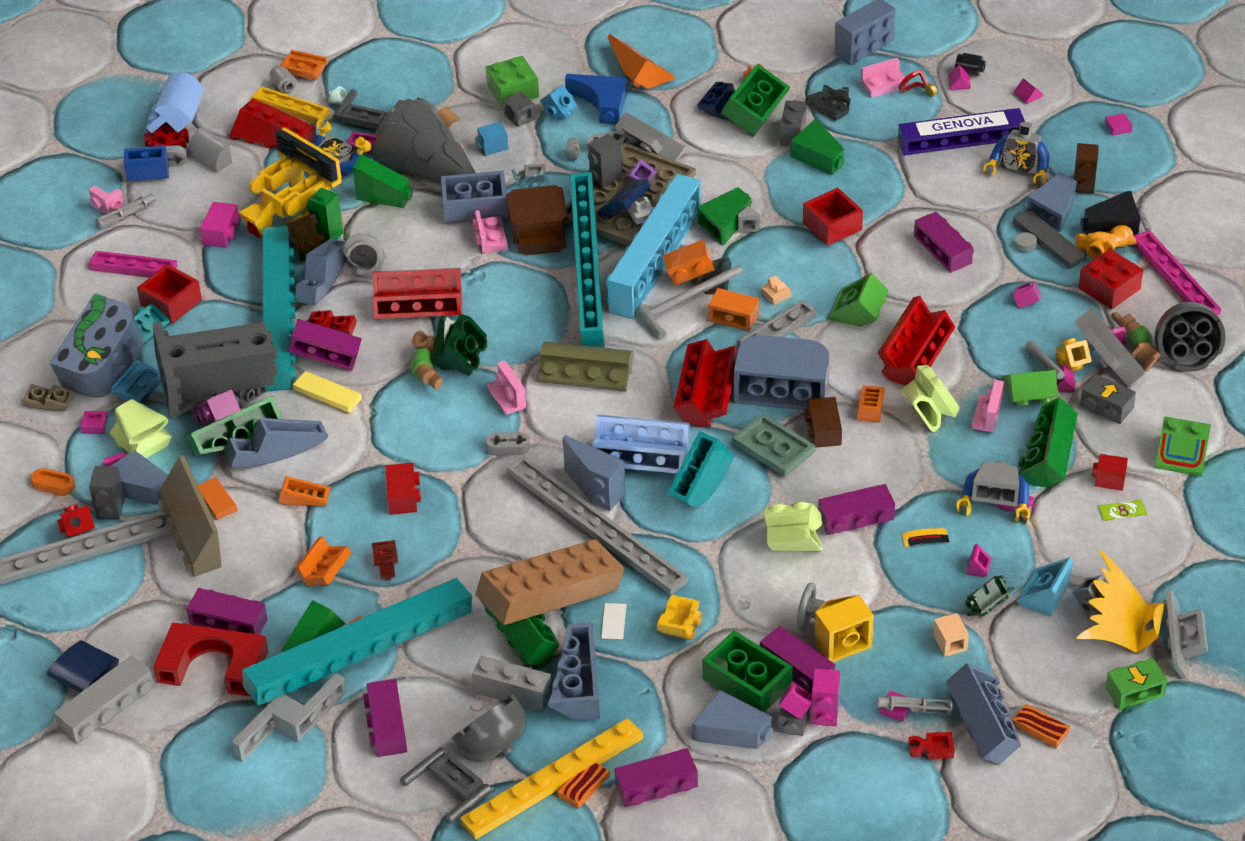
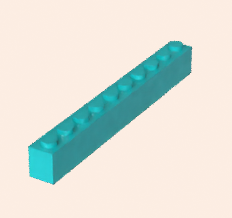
(587, 260)
(279, 299)
(356, 641)

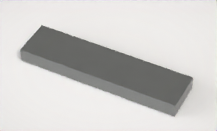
(1050, 239)

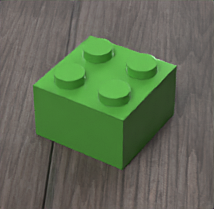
(510, 78)

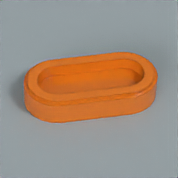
(52, 481)

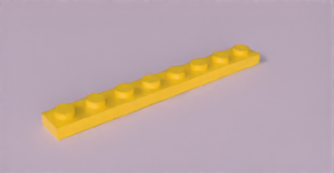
(550, 778)

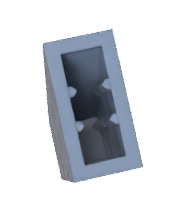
(1054, 200)
(140, 478)
(732, 723)

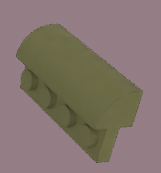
(585, 366)

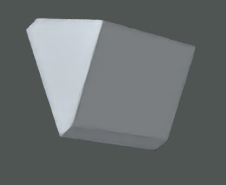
(748, 220)

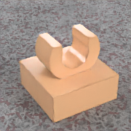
(776, 290)

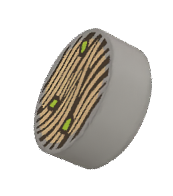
(573, 148)

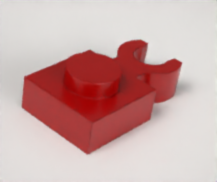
(937, 745)

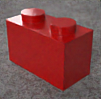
(401, 488)

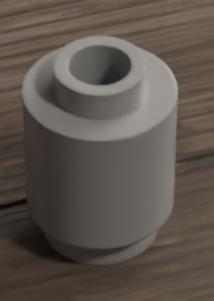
(283, 79)

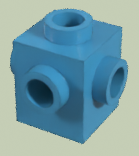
(558, 103)

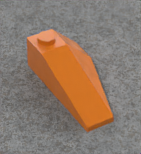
(637, 66)

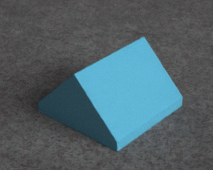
(1047, 586)

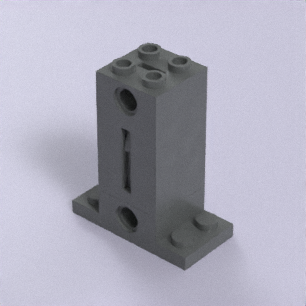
(213, 361)

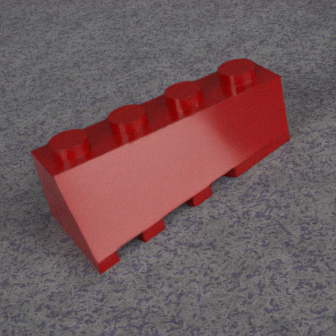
(260, 121)

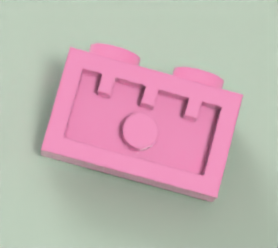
(882, 77)
(490, 233)
(507, 389)
(988, 408)

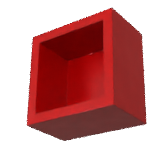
(832, 216)
(1110, 278)
(170, 292)

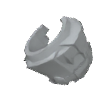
(365, 253)

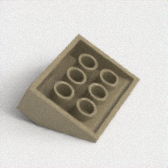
(190, 519)

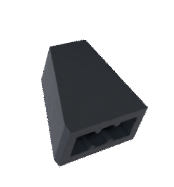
(1111, 213)

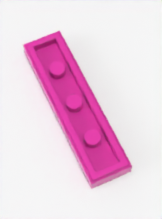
(128, 264)

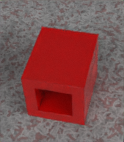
(1110, 472)

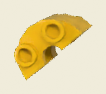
(680, 617)

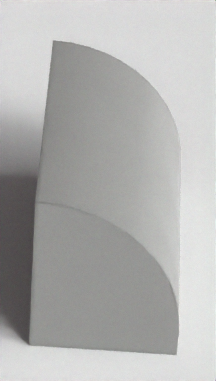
(209, 150)

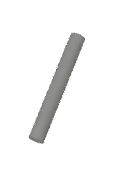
(1044, 359)

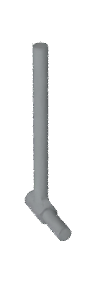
(650, 314)

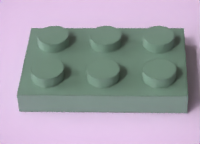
(773, 444)

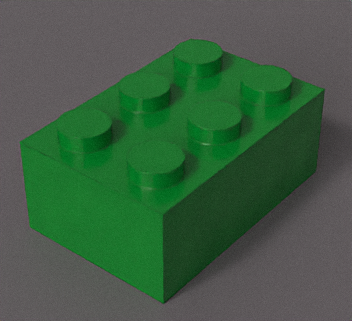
(755, 100)
(746, 671)

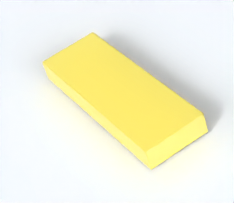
(327, 391)

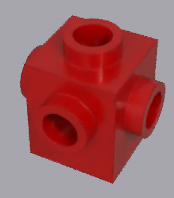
(82, 514)

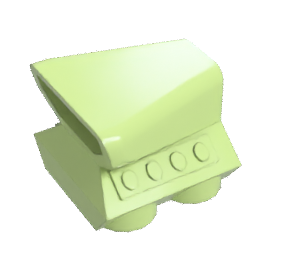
(930, 397)
(140, 429)
(793, 527)

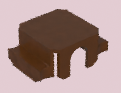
(538, 219)

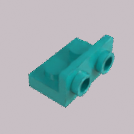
(144, 319)

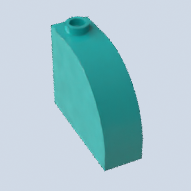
(701, 470)

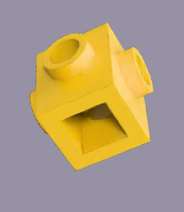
(1073, 354)

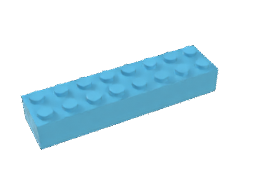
(659, 235)

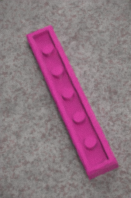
(1172, 271)

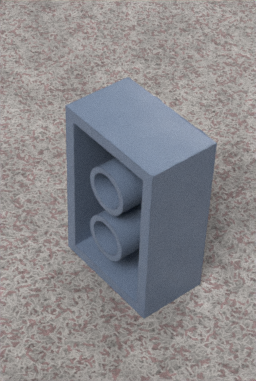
(864, 31)
(473, 192)

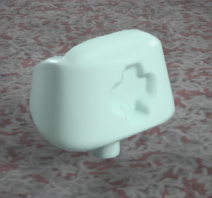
(337, 95)

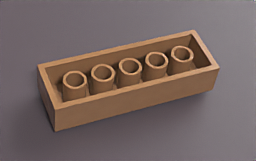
(549, 581)

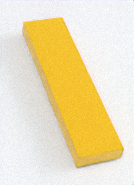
(291, 105)

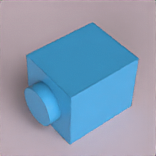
(492, 138)

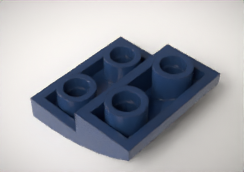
(716, 99)
(624, 198)
(81, 666)

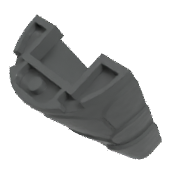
(419, 143)

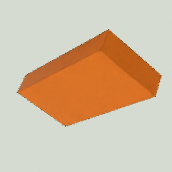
(217, 498)

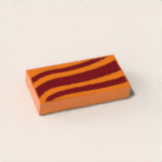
(1041, 725)
(583, 785)

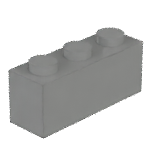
(503, 679)

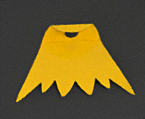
(1123, 612)

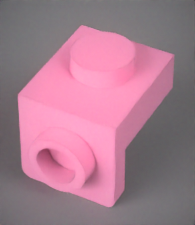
(104, 201)

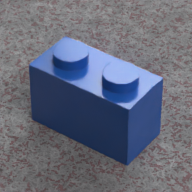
(146, 163)

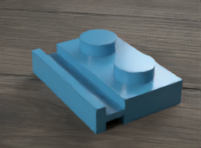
(137, 382)

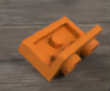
(322, 563)

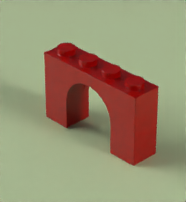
(188, 642)

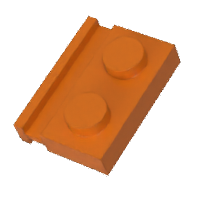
(304, 64)

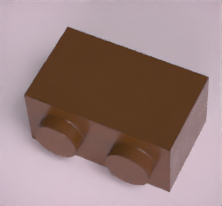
(1086, 167)
(824, 422)

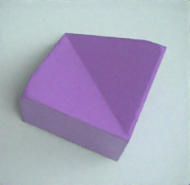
(642, 171)

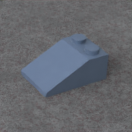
(594, 472)

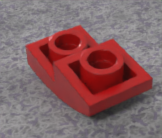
(339, 323)

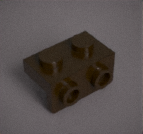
(304, 233)

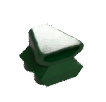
(458, 344)

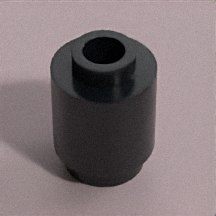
(971, 63)

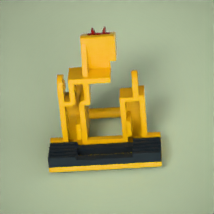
(295, 158)

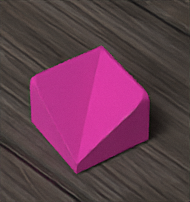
(1026, 294)
(795, 700)

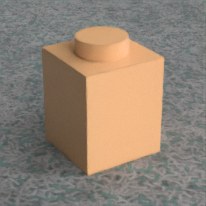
(951, 634)

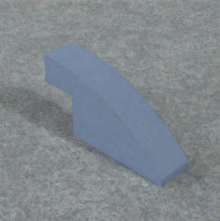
(321, 271)
(274, 441)

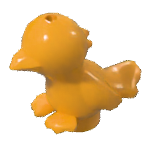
(1099, 242)

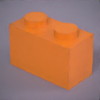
(688, 262)
(733, 309)

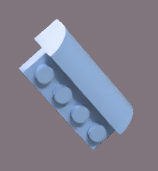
(176, 102)
(643, 442)

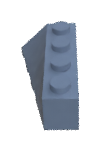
(576, 679)
(984, 712)

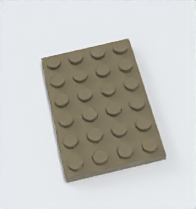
(622, 226)

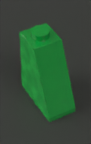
(818, 148)
(380, 184)
(327, 212)
(720, 214)
(314, 623)

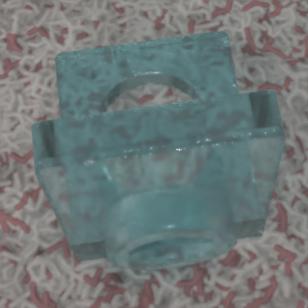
(536, 180)

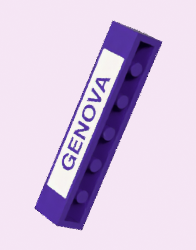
(957, 131)

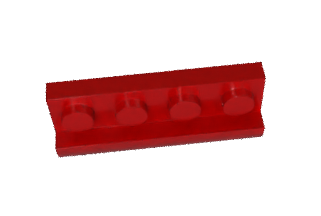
(417, 293)
(914, 341)
(705, 383)

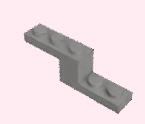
(288, 717)

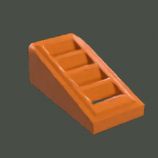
(870, 403)
(291, 494)

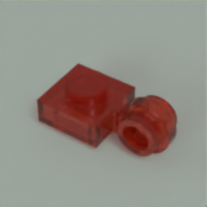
(385, 557)

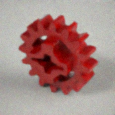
(166, 136)

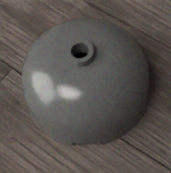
(1190, 327)
(493, 731)

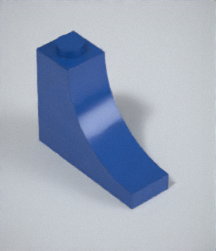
(603, 92)

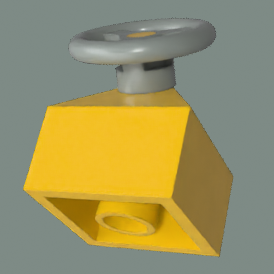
(841, 623)

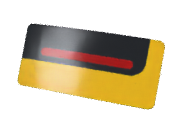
(922, 536)

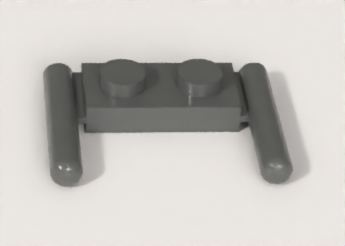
(357, 114)
(454, 777)

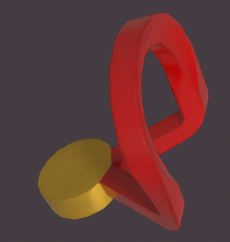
(929, 87)

